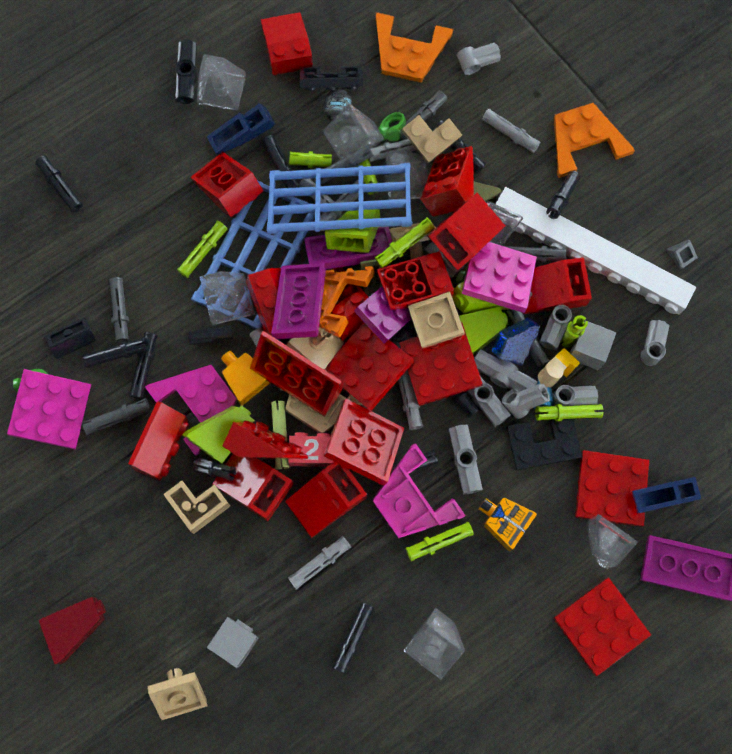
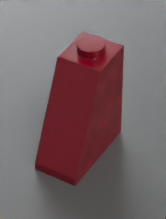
(71, 627)

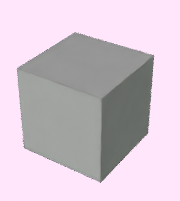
(593, 346)
(233, 641)

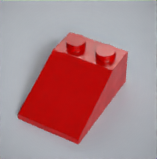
(287, 43)
(227, 184)

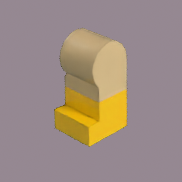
(560, 365)

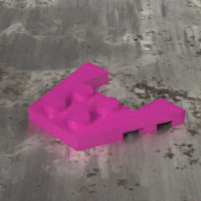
(201, 391)
(405, 505)

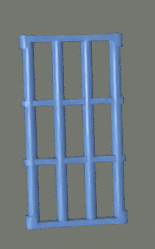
(319, 190)
(255, 231)

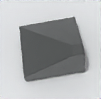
(682, 253)

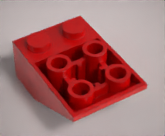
(449, 182)
(466, 231)
(415, 280)
(559, 284)
(348, 301)
(258, 442)
(255, 485)
(326, 498)

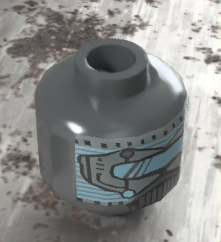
(336, 102)

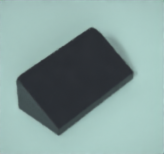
(70, 338)

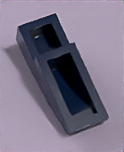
(241, 129)
(666, 495)

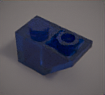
(515, 341)

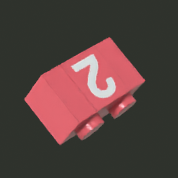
(312, 446)

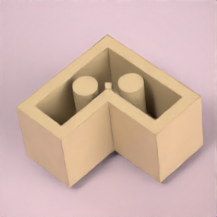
(430, 143)
(199, 510)

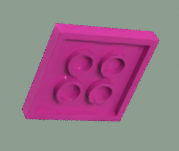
(500, 276)
(49, 409)

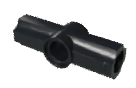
(186, 81)

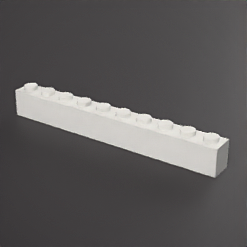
(599, 254)

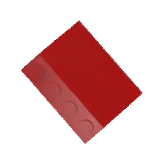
(295, 374)

